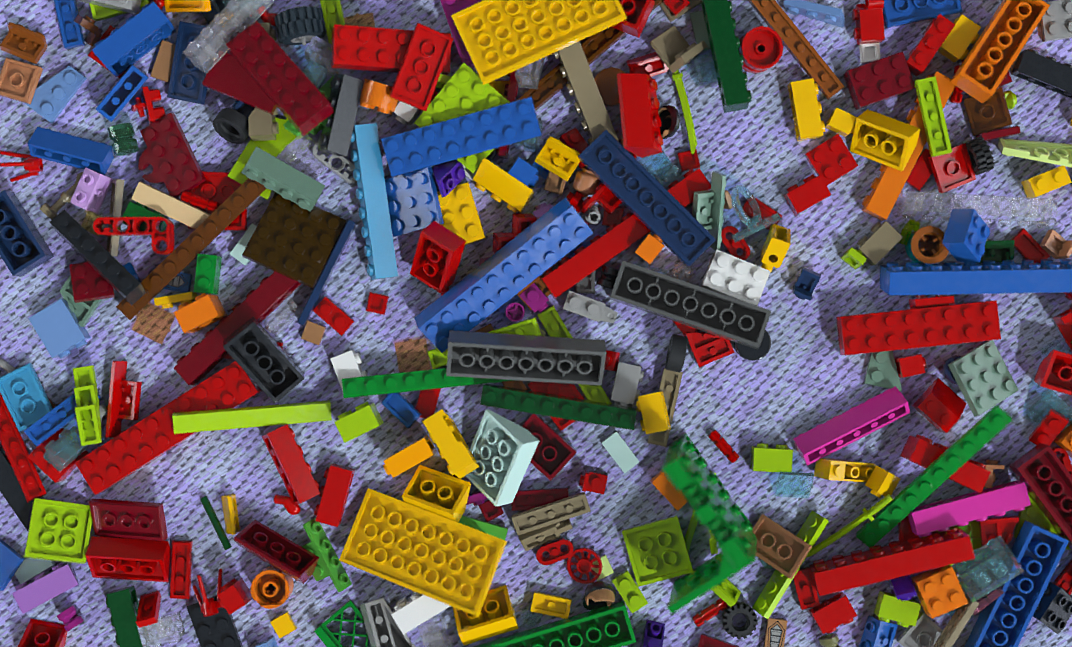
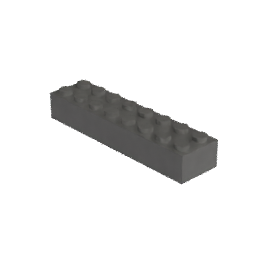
(690, 305)
(526, 358)

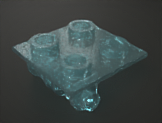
(661, 168)
(1040, 409)

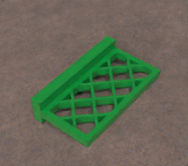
(328, 637)

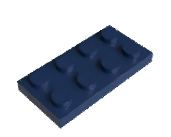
(185, 78)

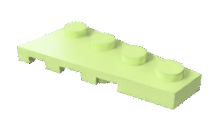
(1040, 151)

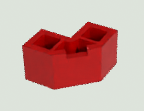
(520, 222)

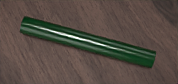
(215, 522)

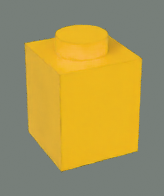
(841, 122)
(882, 482)

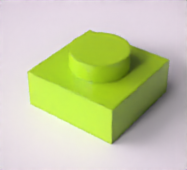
(853, 258)

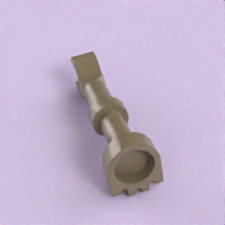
(65, 197)

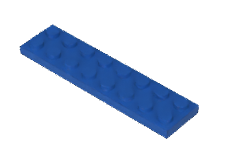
(461, 137)

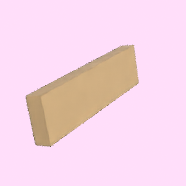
(169, 205)

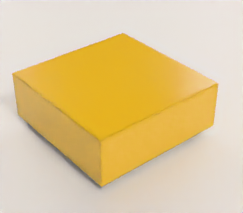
(283, 624)

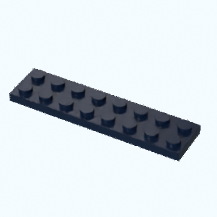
(646, 198)

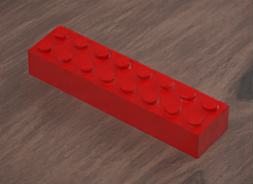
(918, 328)
(891, 561)

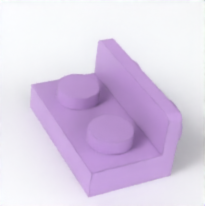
(91, 190)

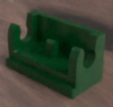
(998, 251)

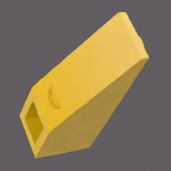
(843, 470)

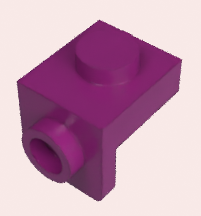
(535, 298)
(476, 498)

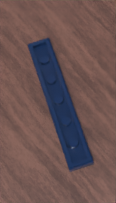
(327, 271)

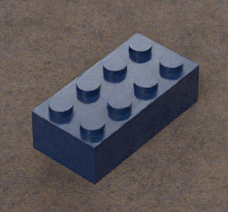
(20, 241)

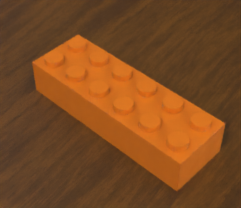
(998, 47)

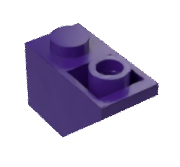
(448, 176)
(902, 587)
(653, 634)

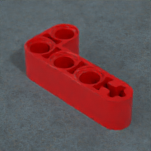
(133, 229)

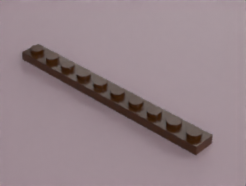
(592, 48)
(194, 245)

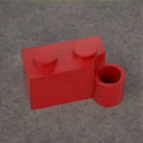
(869, 22)

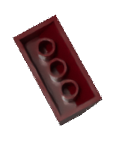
(277, 551)

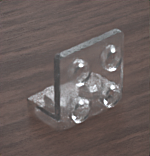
(299, 156)

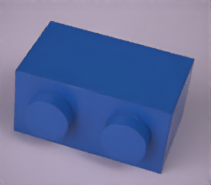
(524, 173)

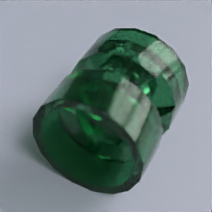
(123, 139)

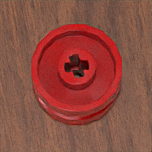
(769, 45)

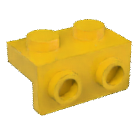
(558, 158)

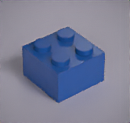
(966, 235)

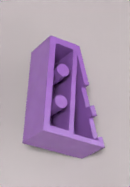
(45, 587)

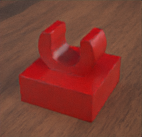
(575, 200)

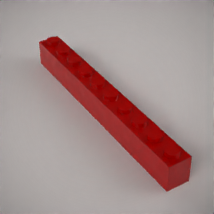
(616, 239)

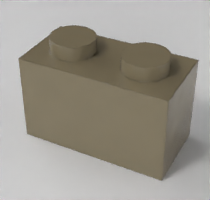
(879, 242)

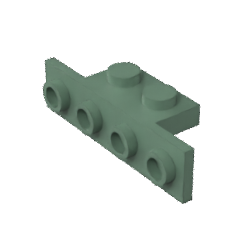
(709, 207)

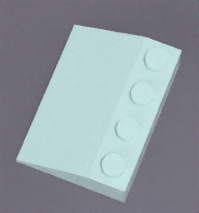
(502, 456)

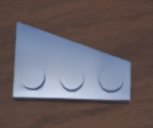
(816, 11)
(56, 93)

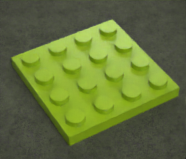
(460, 97)

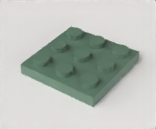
(983, 377)

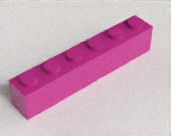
(851, 425)
(969, 507)

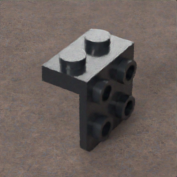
(1054, 608)

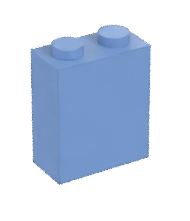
(59, 329)

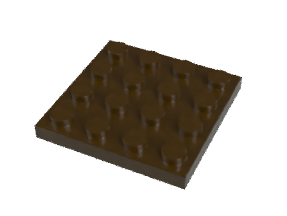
(294, 240)

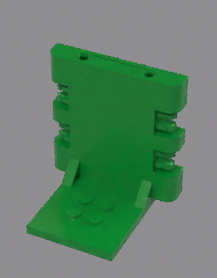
(722, 518)

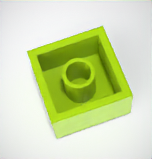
(357, 423)

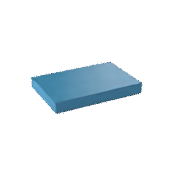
(24, 396)

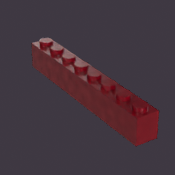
(258, 304)

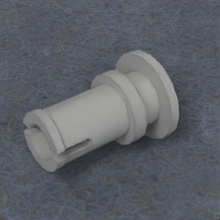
(593, 215)

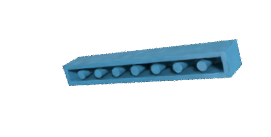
(373, 202)

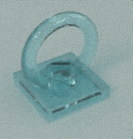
(754, 224)

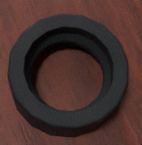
(231, 125)
(676, 353)

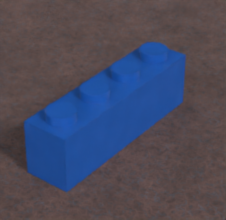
(70, 150)

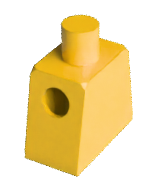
(775, 247)

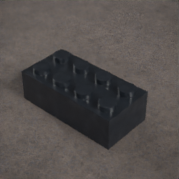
(263, 359)

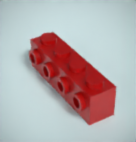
(291, 464)

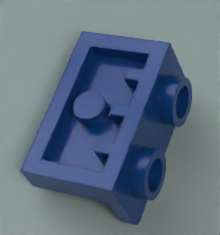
(878, 633)

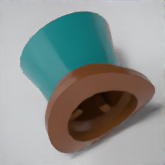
(926, 245)

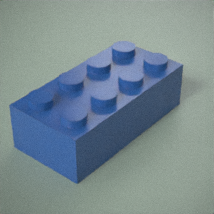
(134, 39)

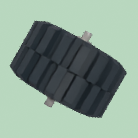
(299, 25)

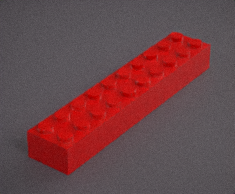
(156, 434)

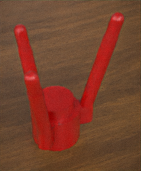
(31, 164)
(208, 606)

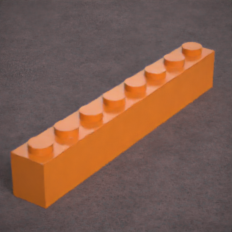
(891, 181)

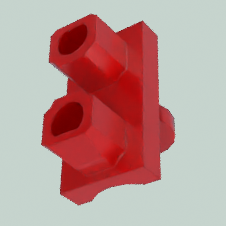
(149, 96)

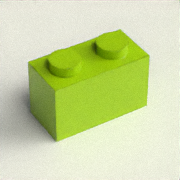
(771, 458)
(890, 608)

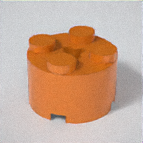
(377, 95)
(266, 595)

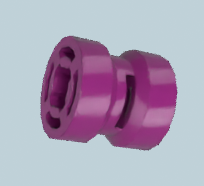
(515, 311)
(68, 614)

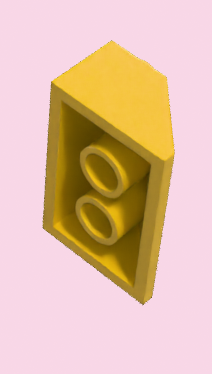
(884, 139)
(502, 186)
(437, 493)
(494, 618)

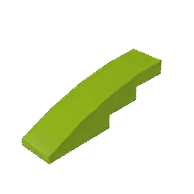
(87, 405)

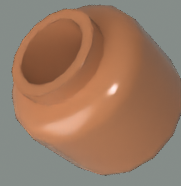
(585, 182)

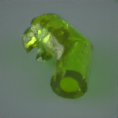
(907, 229)

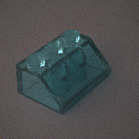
(991, 568)

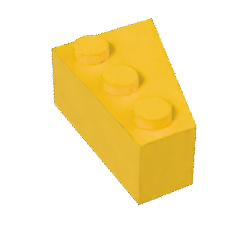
(450, 444)

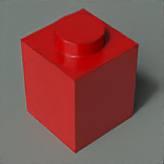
(910, 365)

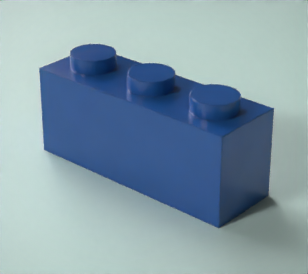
(121, 93)

